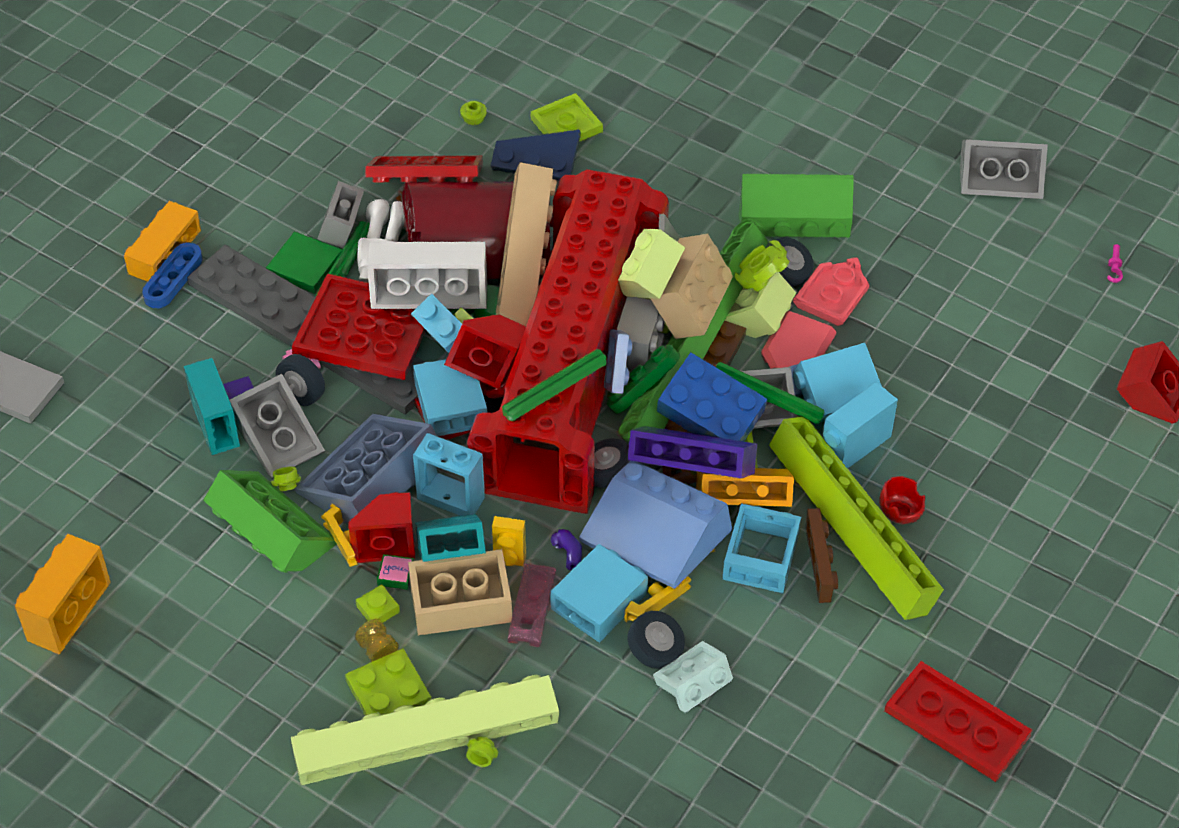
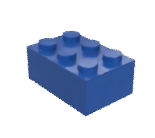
(710, 401)

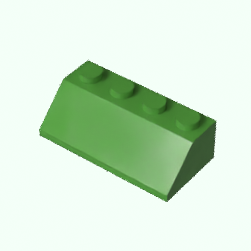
(798, 204)
(268, 519)

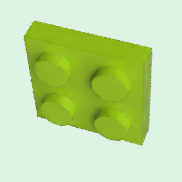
(567, 115)
(387, 684)

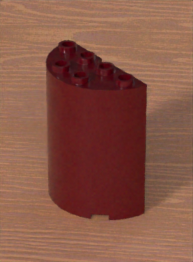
(463, 215)

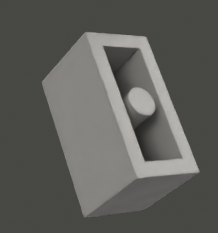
(340, 214)

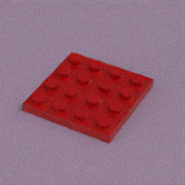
(434, 167)
(353, 335)

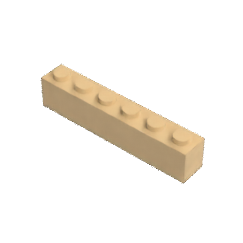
(525, 241)

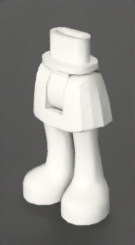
(378, 214)

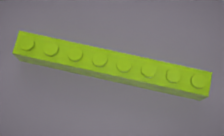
(856, 518)

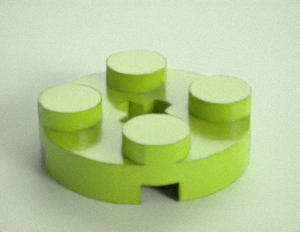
(762, 265)

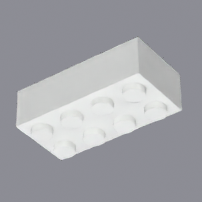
(408, 272)

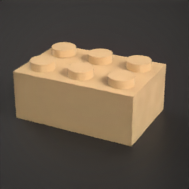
(694, 288)
(460, 592)

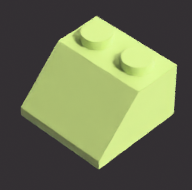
(650, 264)
(762, 309)

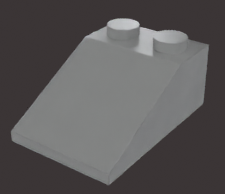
(275, 425)

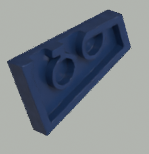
(545, 150)

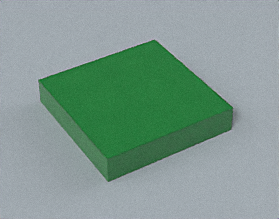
(304, 261)

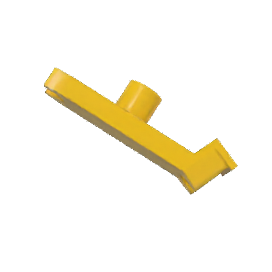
(333, 519)
(660, 598)

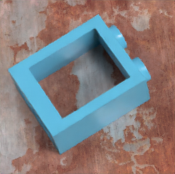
(434, 487)
(756, 571)

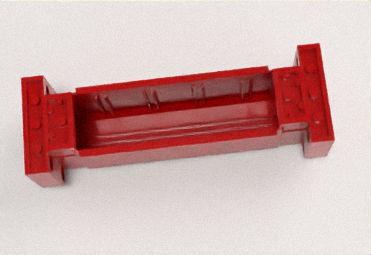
(572, 315)

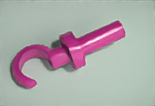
(1115, 263)

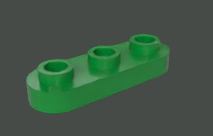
(644, 377)

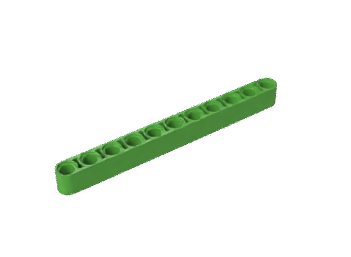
(643, 412)

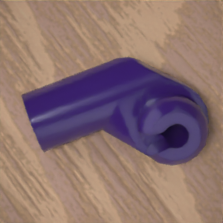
(567, 540)

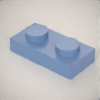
(616, 372)

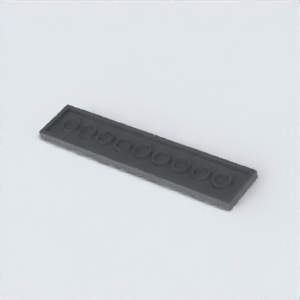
(280, 311)

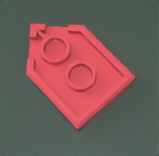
(833, 291)
(797, 341)

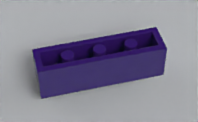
(692, 452)

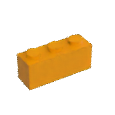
(170, 228)
(763, 488)

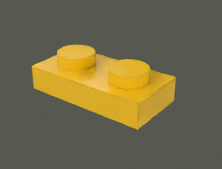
(510, 537)

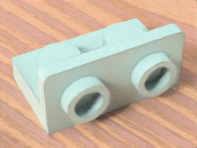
(695, 675)

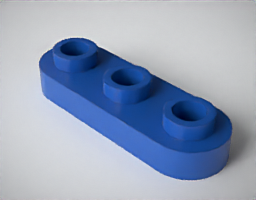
(172, 275)

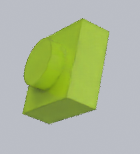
(377, 604)

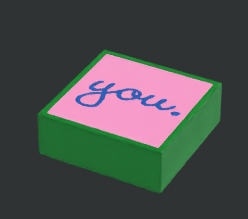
(394, 572)

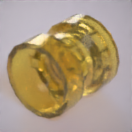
(375, 639)

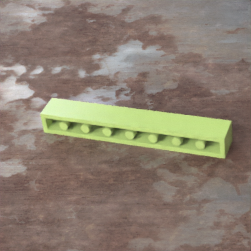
(424, 729)

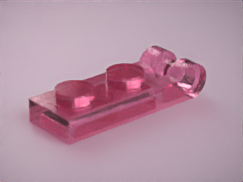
(532, 604)

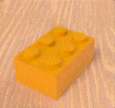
(62, 593)

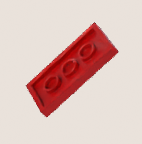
(958, 721)

